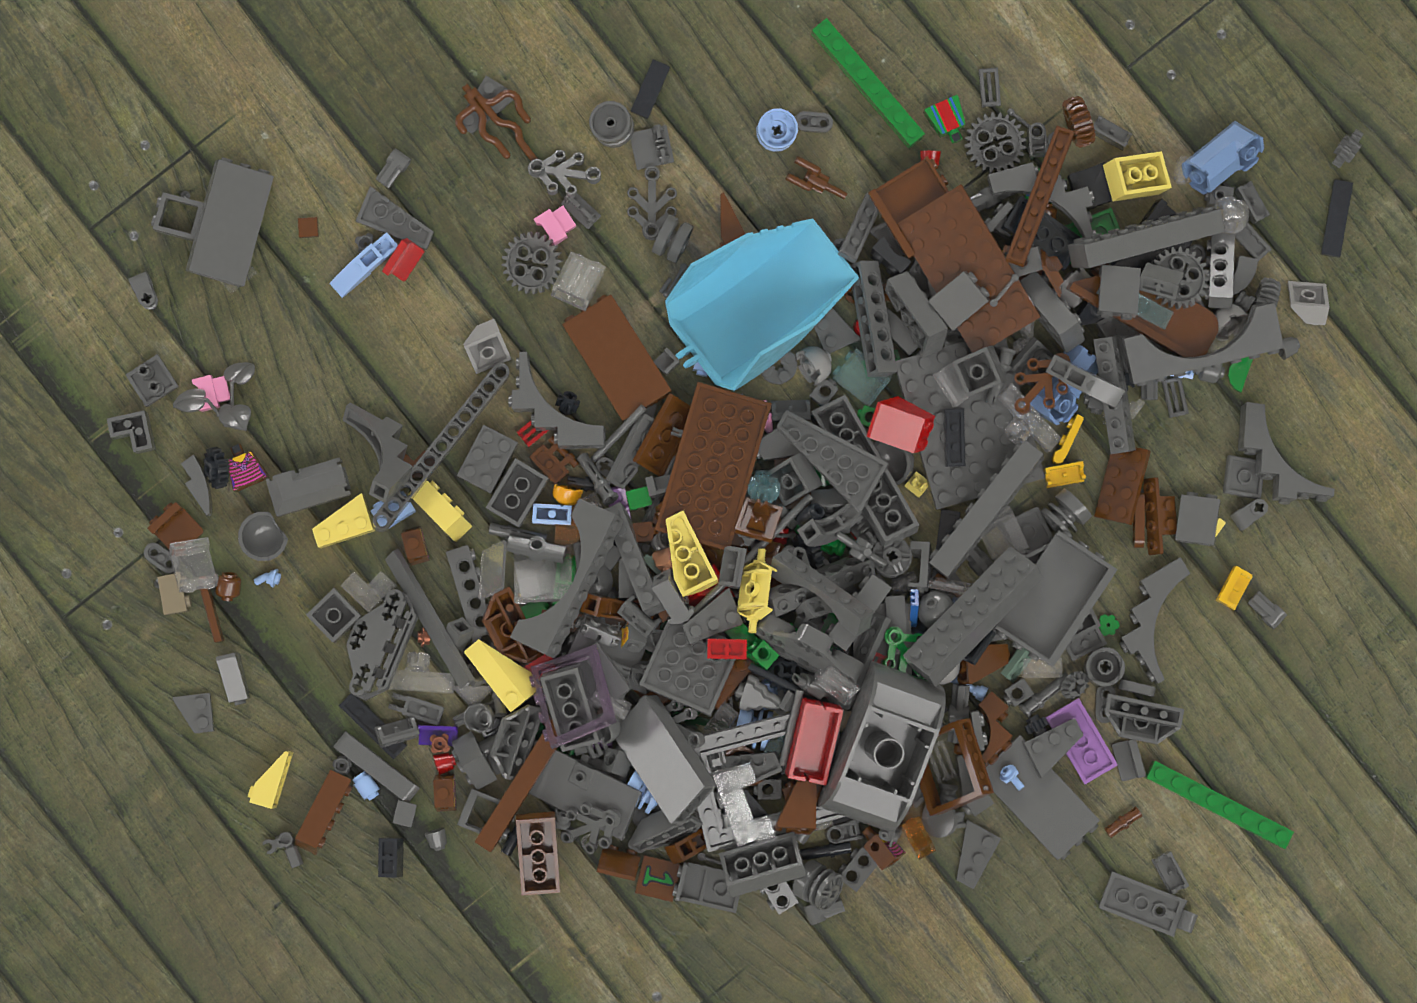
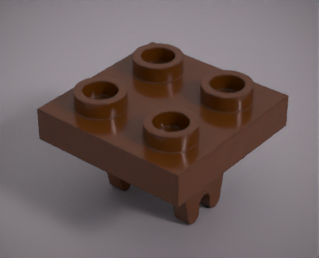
(758, 520)

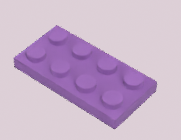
(1090, 753)

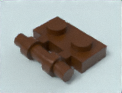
(550, 464)

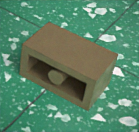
(172, 600)

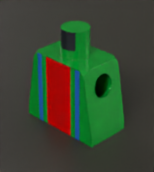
(946, 118)

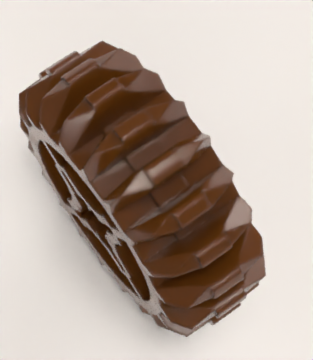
(1079, 120)

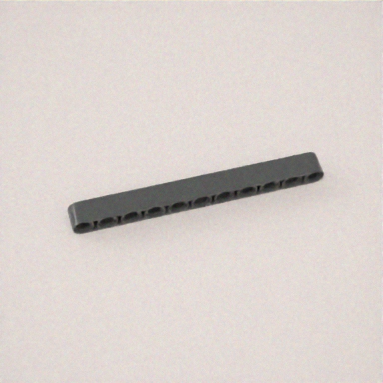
(450, 441)

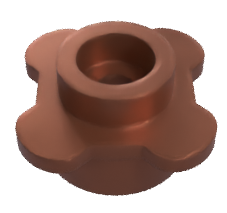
(423, 637)
(439, 748)

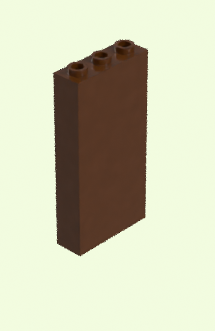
(616, 357)

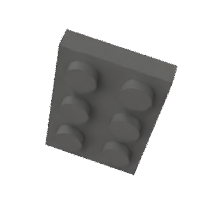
(704, 887)

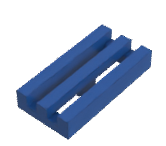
(914, 606)

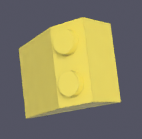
(269, 787)

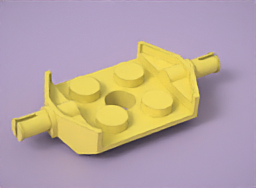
(755, 604)

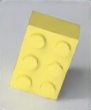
(1137, 176)

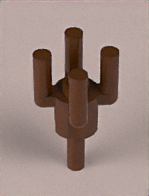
(814, 179)

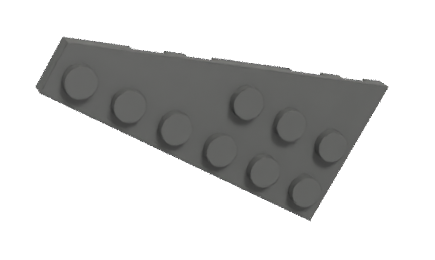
(844, 466)

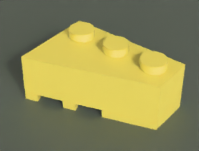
(441, 510)
(345, 523)

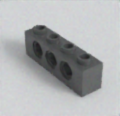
(1220, 296)

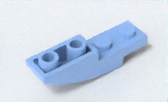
(363, 265)

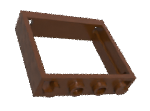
(975, 766)

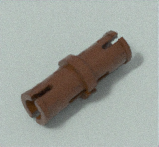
(1123, 822)

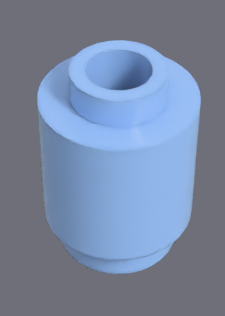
(366, 786)

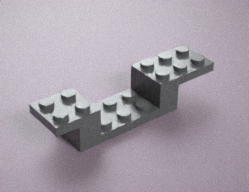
(1038, 538)

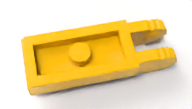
(1067, 440)

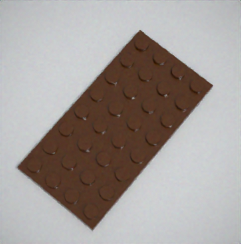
(954, 239)
(714, 463)

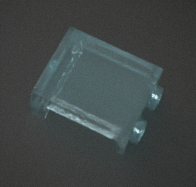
(855, 380)

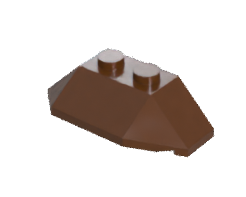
(500, 622)

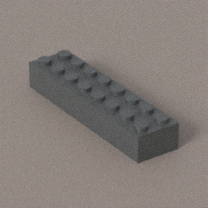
(1145, 237)
(886, 508)
(987, 509)
(972, 616)

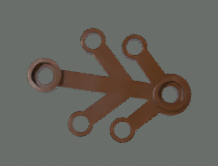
(1043, 380)

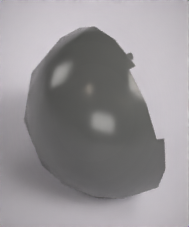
(899, 461)
(261, 537)

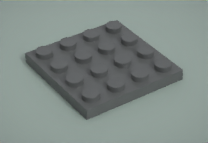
(685, 672)

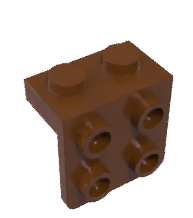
(175, 525)

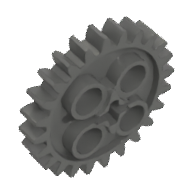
(988, 127)
(535, 246)
(1192, 288)

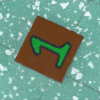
(657, 878)

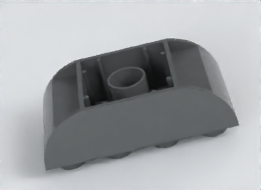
(884, 748)

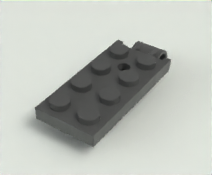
(1139, 904)

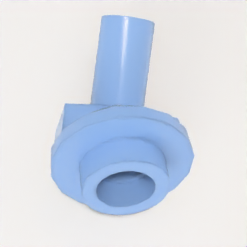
(271, 578)
(1010, 773)

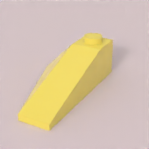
(689, 563)
(502, 674)

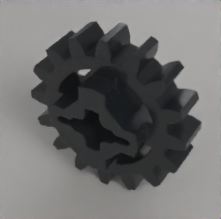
(216, 467)
(813, 553)
(785, 670)

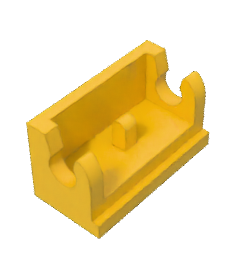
(1064, 474)
(1234, 587)

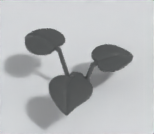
(229, 415)

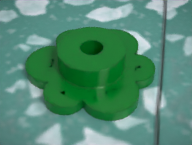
(1113, 624)

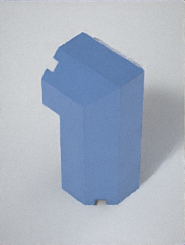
(1222, 156)
(1065, 404)

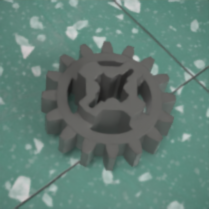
(1347, 148)

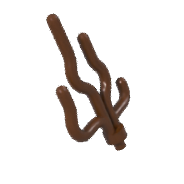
(480, 104)

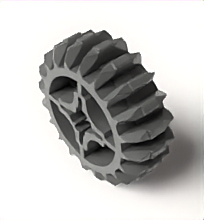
(1267, 291)

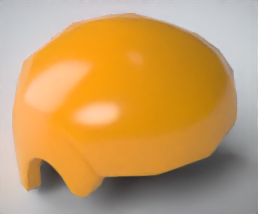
(566, 495)

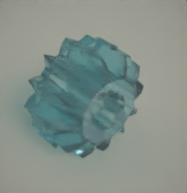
(764, 488)

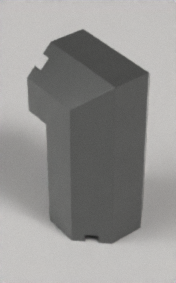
(309, 487)

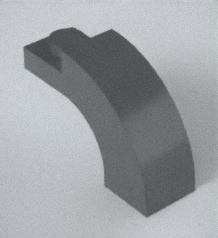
(824, 530)

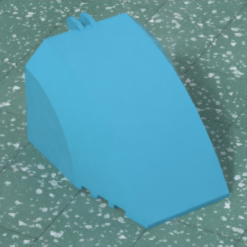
(756, 300)

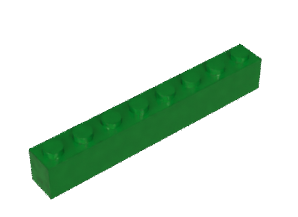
(867, 83)
(1219, 804)

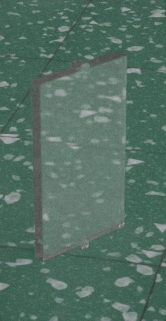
(492, 570)

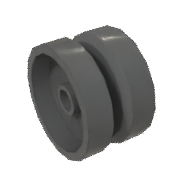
(622, 127)
(675, 240)

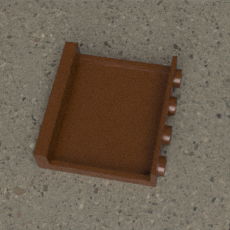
(907, 195)

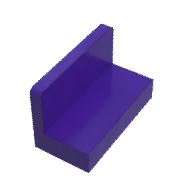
(427, 731)

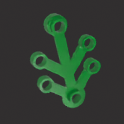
(898, 642)

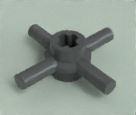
(860, 549)

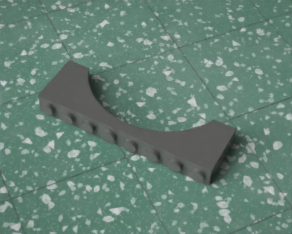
(1256, 337)
(597, 534)

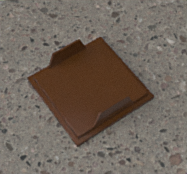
(1051, 266)

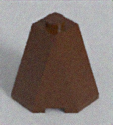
(991, 660)
(799, 810)

